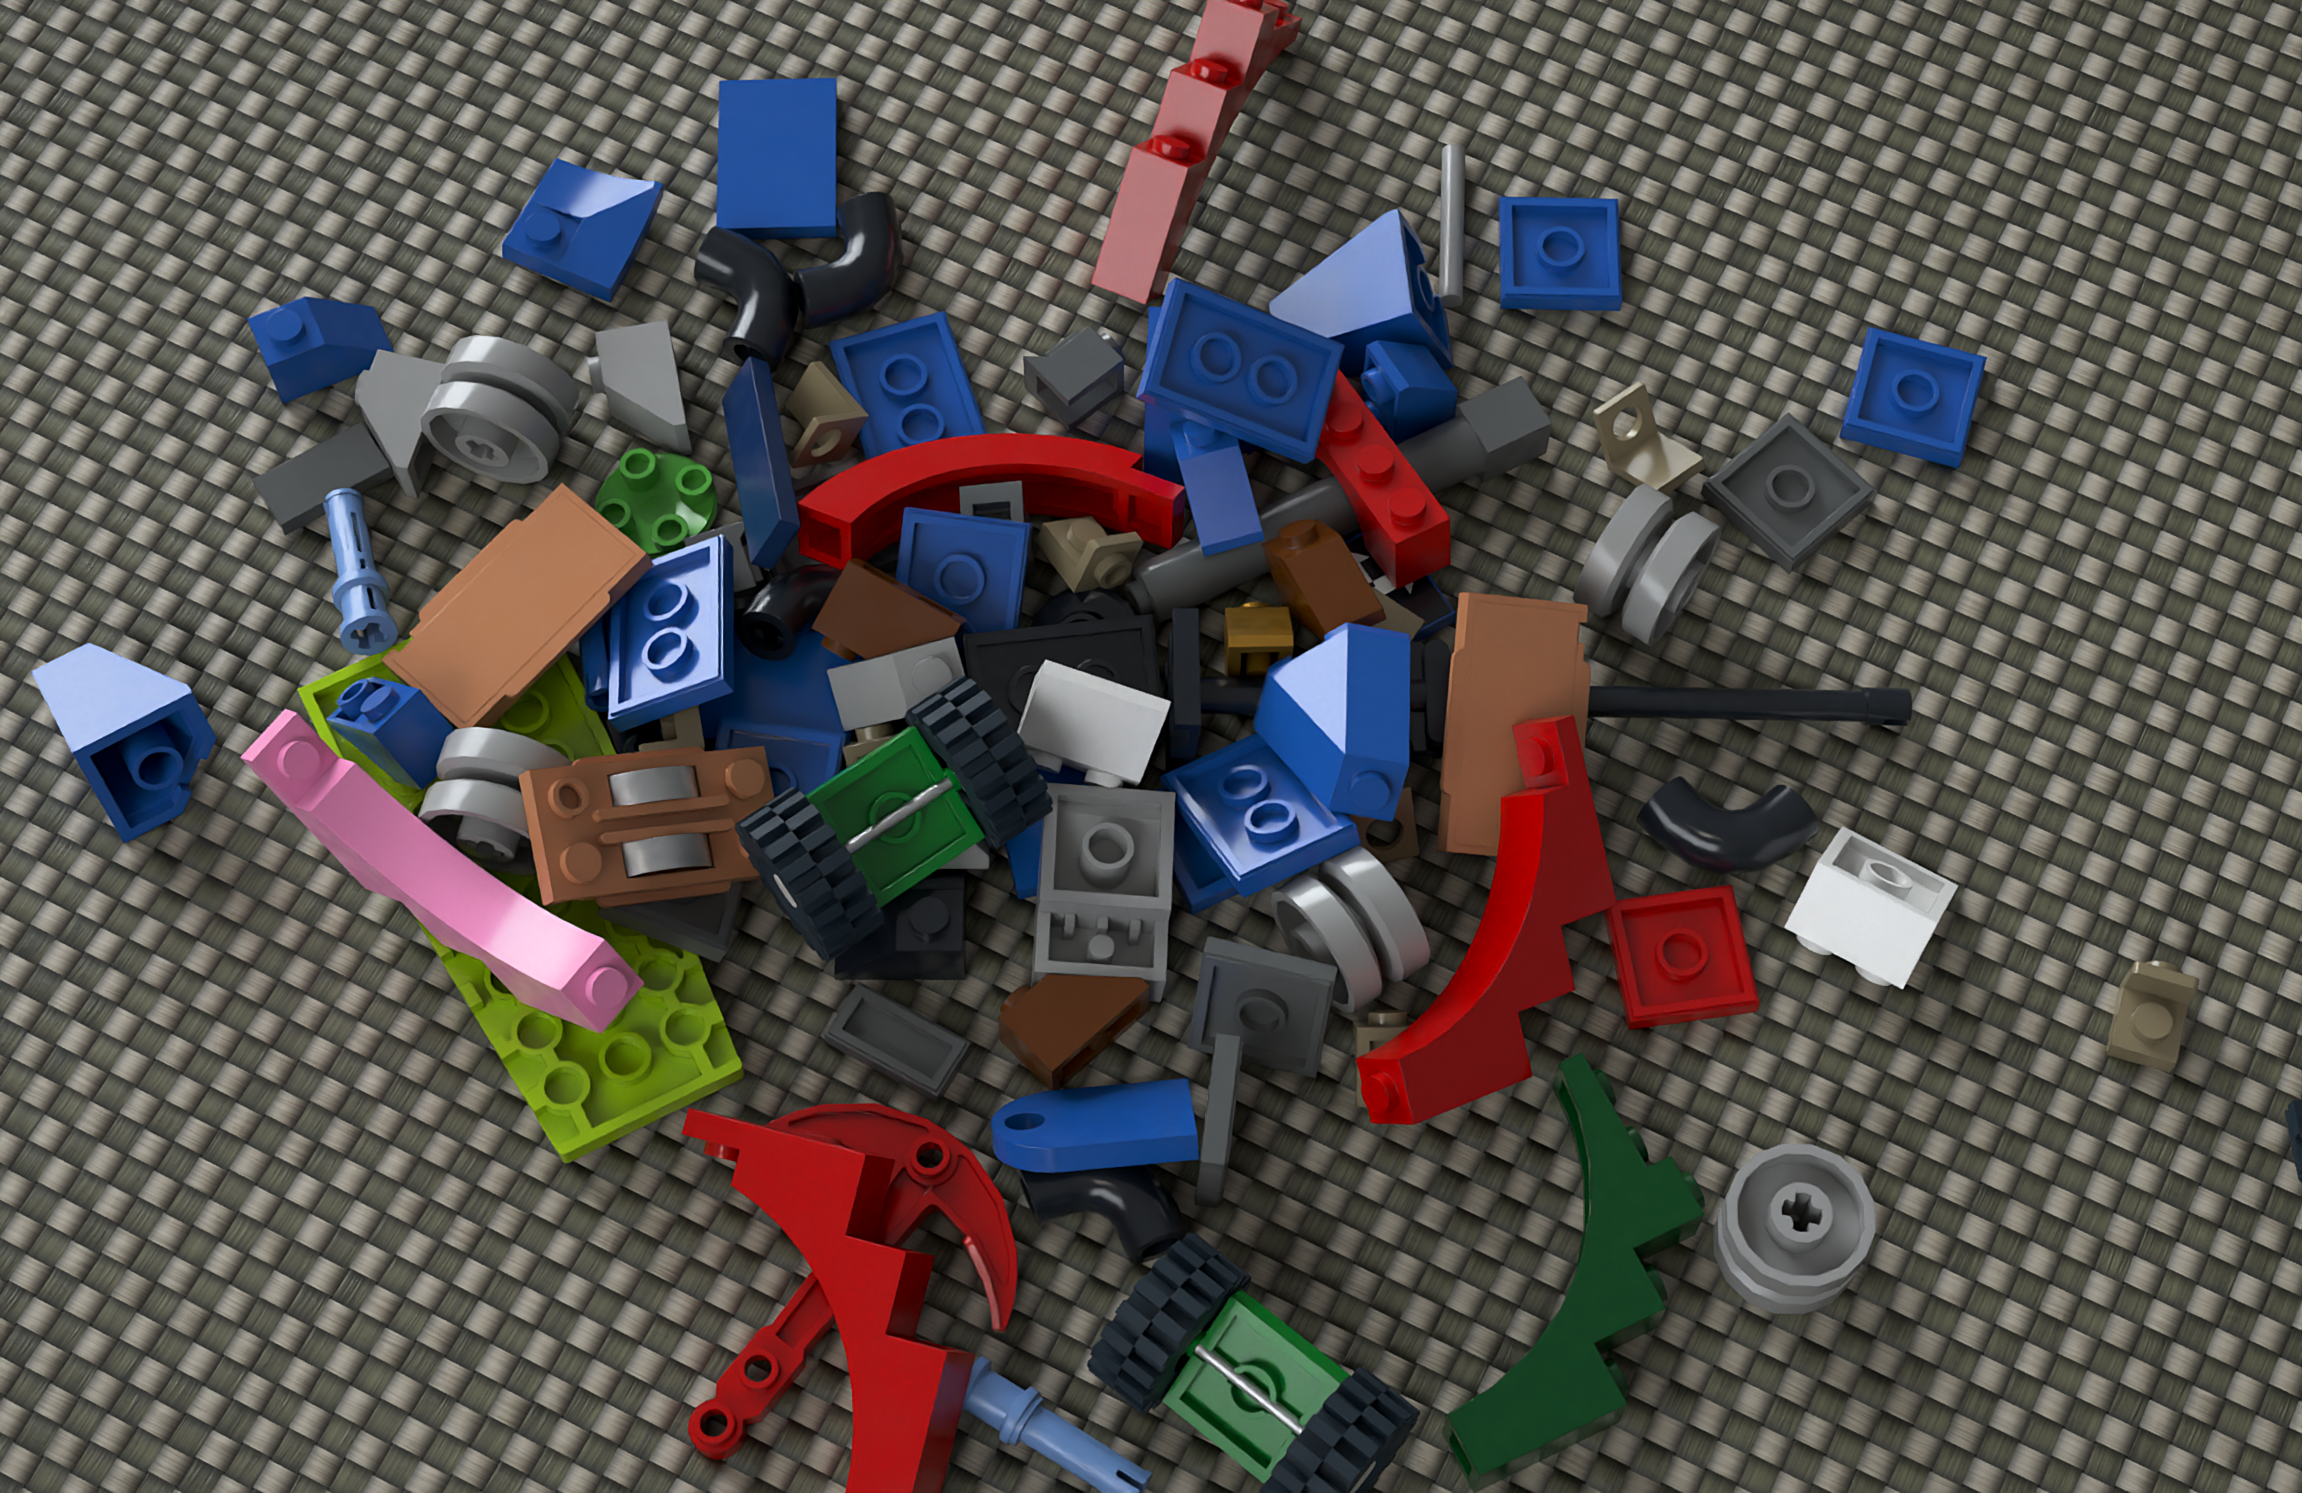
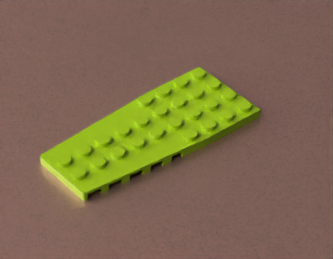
(579, 1083)

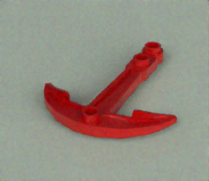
(954, 1189)

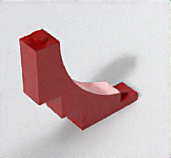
(1544, 877)
(830, 1207)

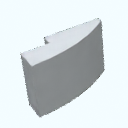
(1105, 884)

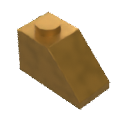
(1256, 638)

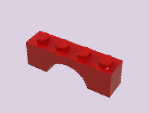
(1393, 506)

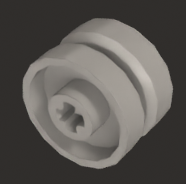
(500, 409)
(1647, 564)
(481, 799)
(1352, 921)
(1802, 1191)

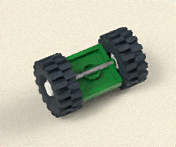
(895, 817)
(1248, 1378)

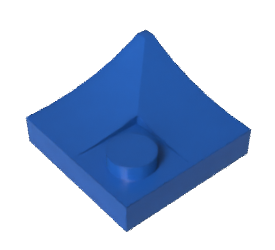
(583, 227)

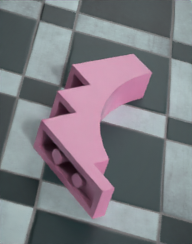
(459, 902)

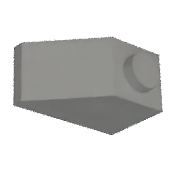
(642, 382)
(392, 403)
(892, 683)

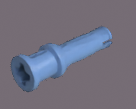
(360, 589)
(1023, 1418)

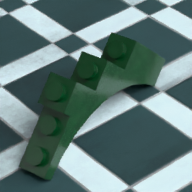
(1562, 1384)

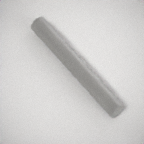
(1452, 225)

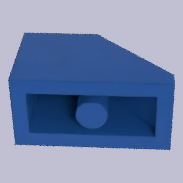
(317, 343)
(1216, 487)

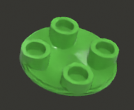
(658, 500)

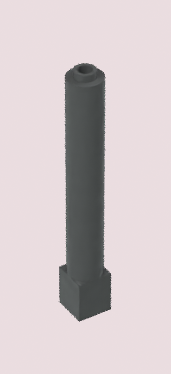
(1483, 440)

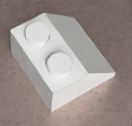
(1090, 726)
(1870, 908)

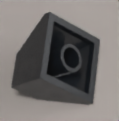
(919, 937)

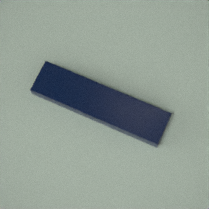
(760, 463)

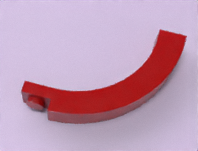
(1059, 476)

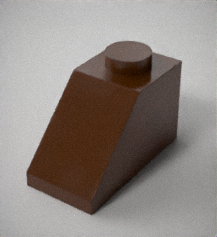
(1320, 578)
(880, 615)
(1069, 1021)

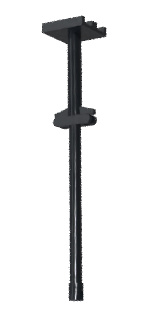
(1429, 686)

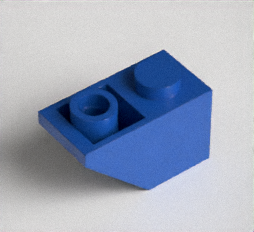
(1406, 389)
(393, 728)

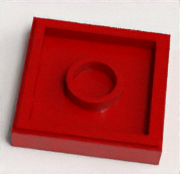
(1681, 957)

